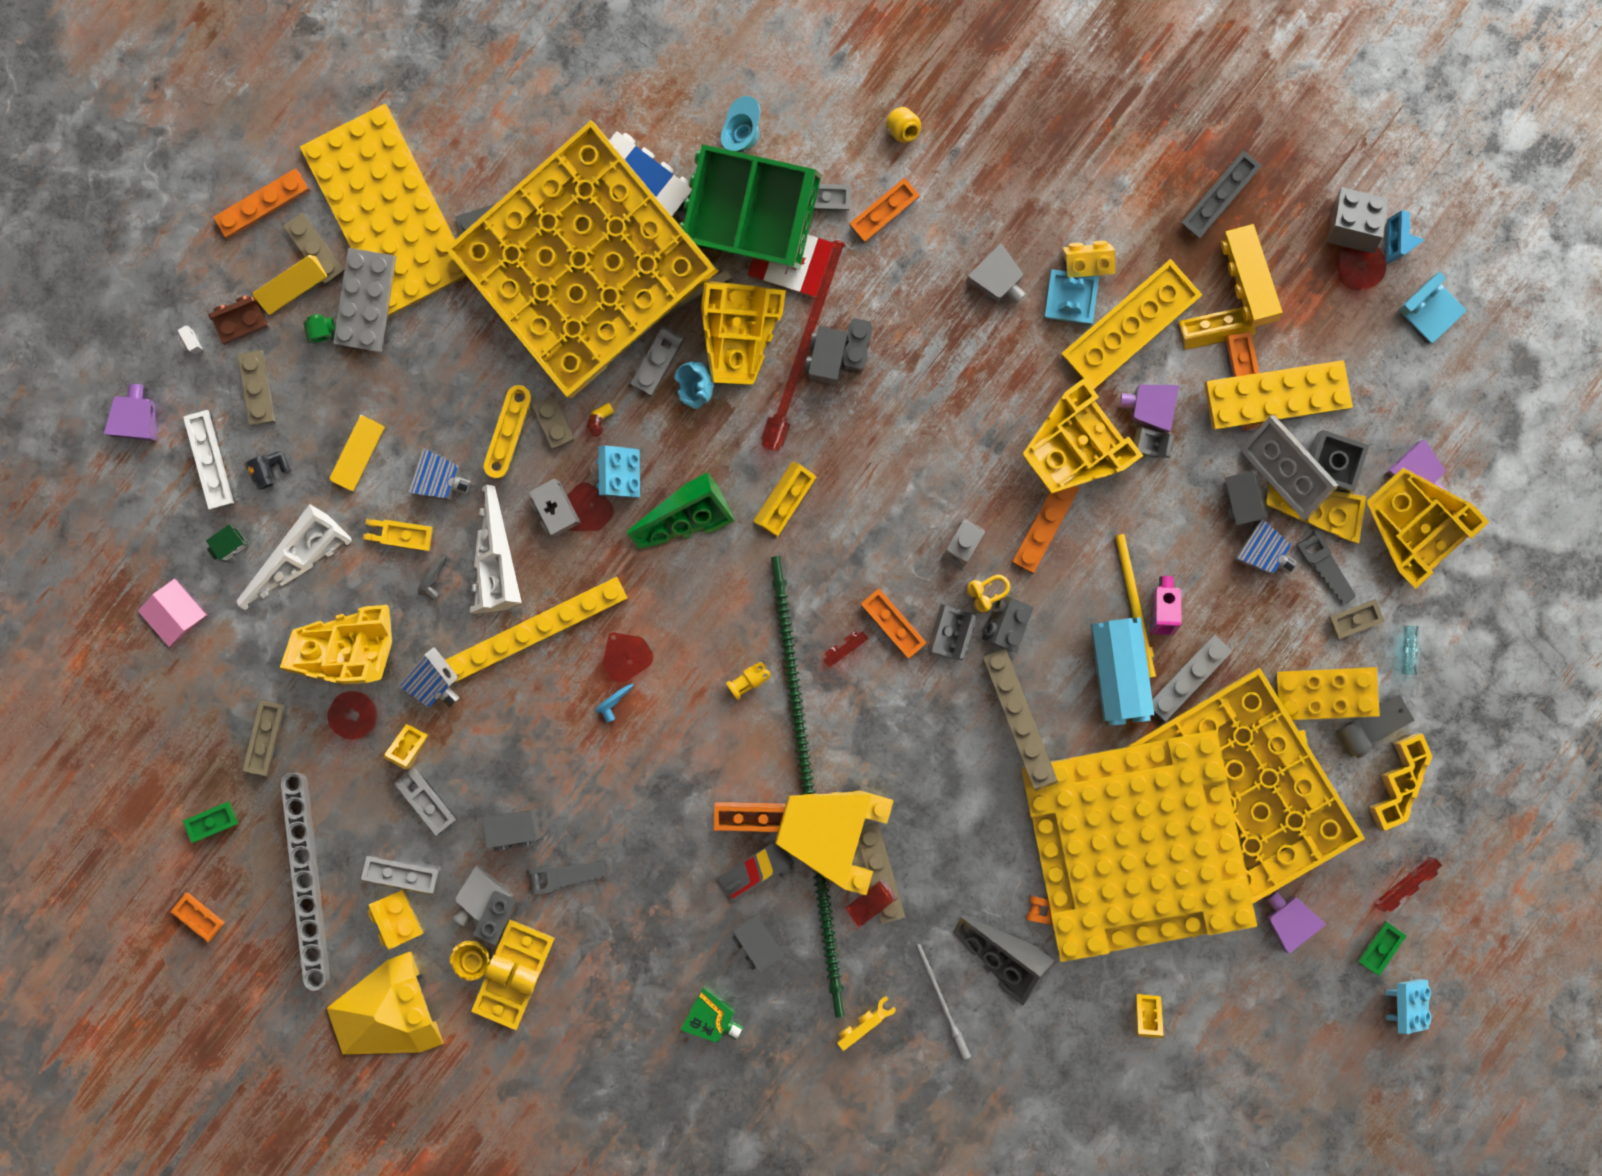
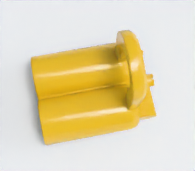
(983, 603)

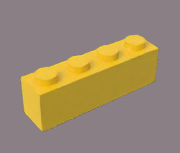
(1251, 275)

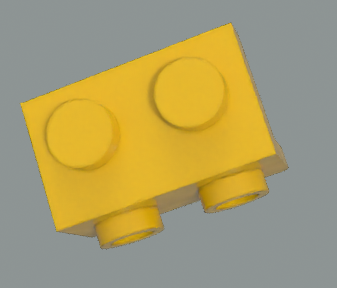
(1089, 259)

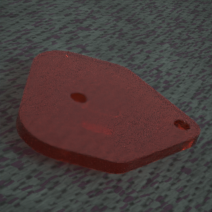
(593, 517)
(621, 650)

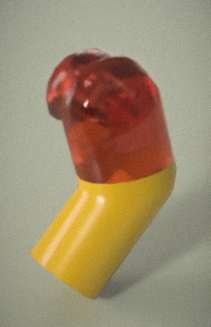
(596, 418)

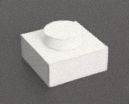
(189, 340)

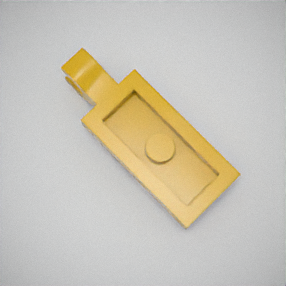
(867, 1022)

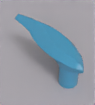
(611, 701)

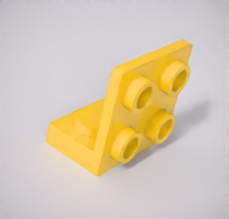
(395, 919)

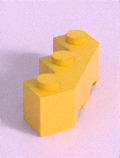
(1403, 782)

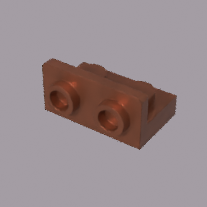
(238, 319)

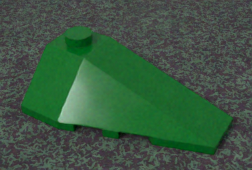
(689, 510)

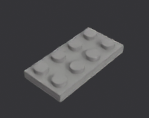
(364, 299)
(1289, 467)

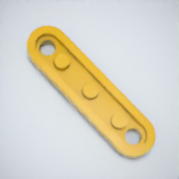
(507, 431)

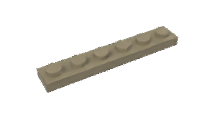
(1020, 720)

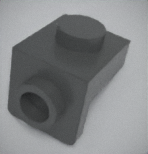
(1153, 443)

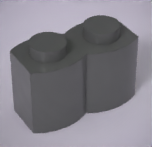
(856, 350)

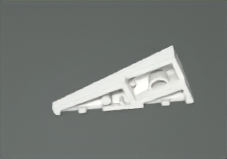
(304, 544)
(496, 578)

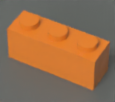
(748, 816)

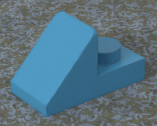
(1398, 237)

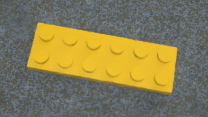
(1131, 324)
(1278, 393)

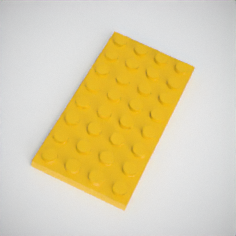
(385, 203)

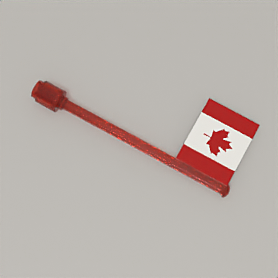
(814, 280)

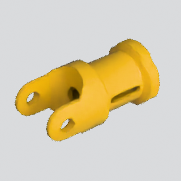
(751, 678)

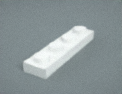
(208, 460)

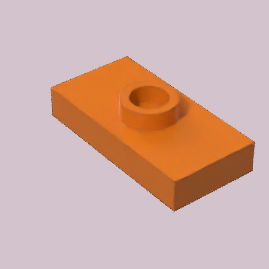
(197, 917)

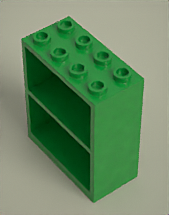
(755, 200)

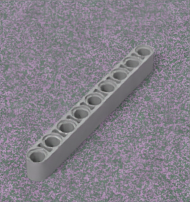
(300, 892)

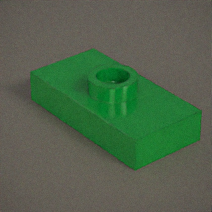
(210, 822)
(1381, 948)

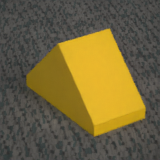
(406, 747)
(1148, 1016)

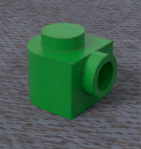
(319, 328)

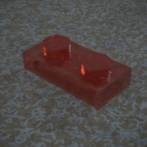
(836, 654)
(870, 905)

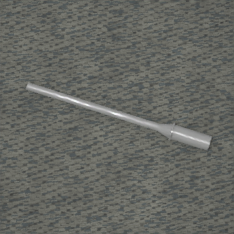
(956, 1034)

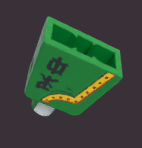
(711, 1018)

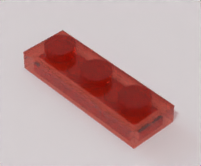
(1408, 885)

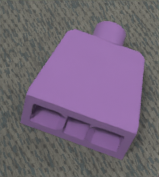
(1152, 406)
(132, 416)
(1420, 461)
(1291, 921)

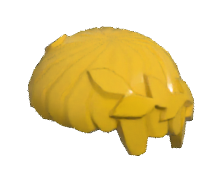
(470, 960)

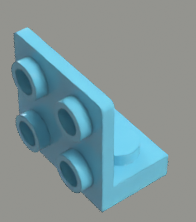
(1432, 309)

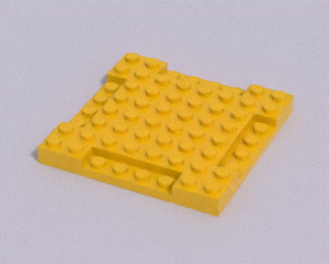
(580, 259)
(1278, 791)
(1140, 847)

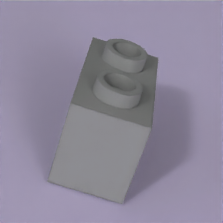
(565, 515)

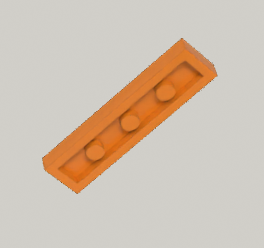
(261, 203)
(1243, 360)
(1044, 528)

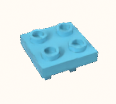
(1071, 298)
(619, 471)
(1412, 1006)

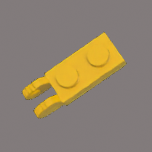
(401, 534)

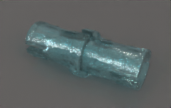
(1410, 649)

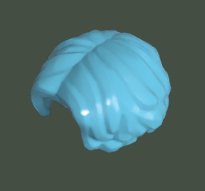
(694, 384)

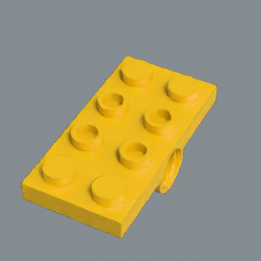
(1329, 693)
(513, 974)

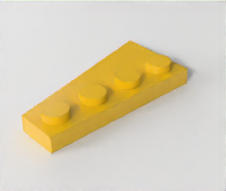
(1338, 514)

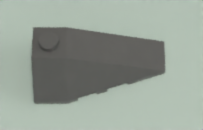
(1013, 961)

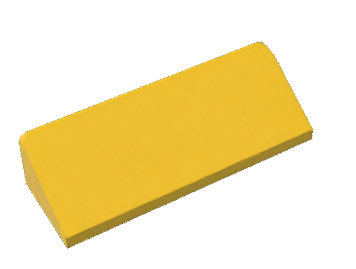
(290, 284)
(1213, 328)
(357, 453)
(785, 498)

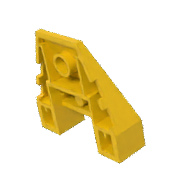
(826, 832)

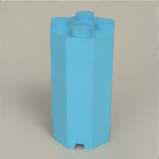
(1122, 671)

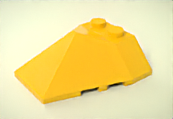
(738, 327)
(1078, 443)
(1421, 523)
(344, 649)
(385, 1012)

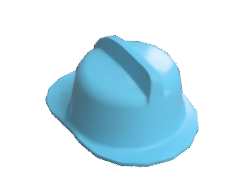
(741, 125)

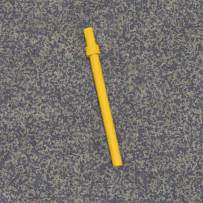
(1133, 596)

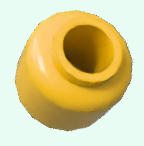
(903, 125)

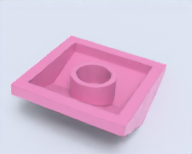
(171, 612)

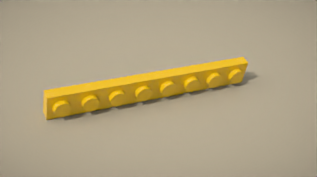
(537, 628)

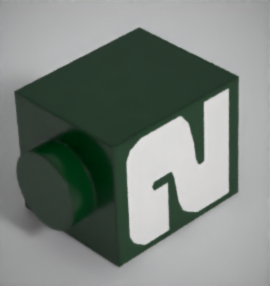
(226, 543)

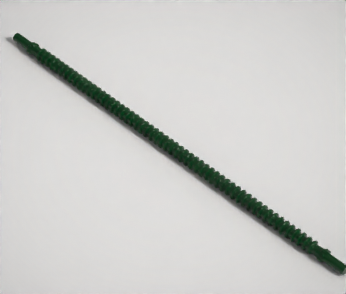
(779, 585)

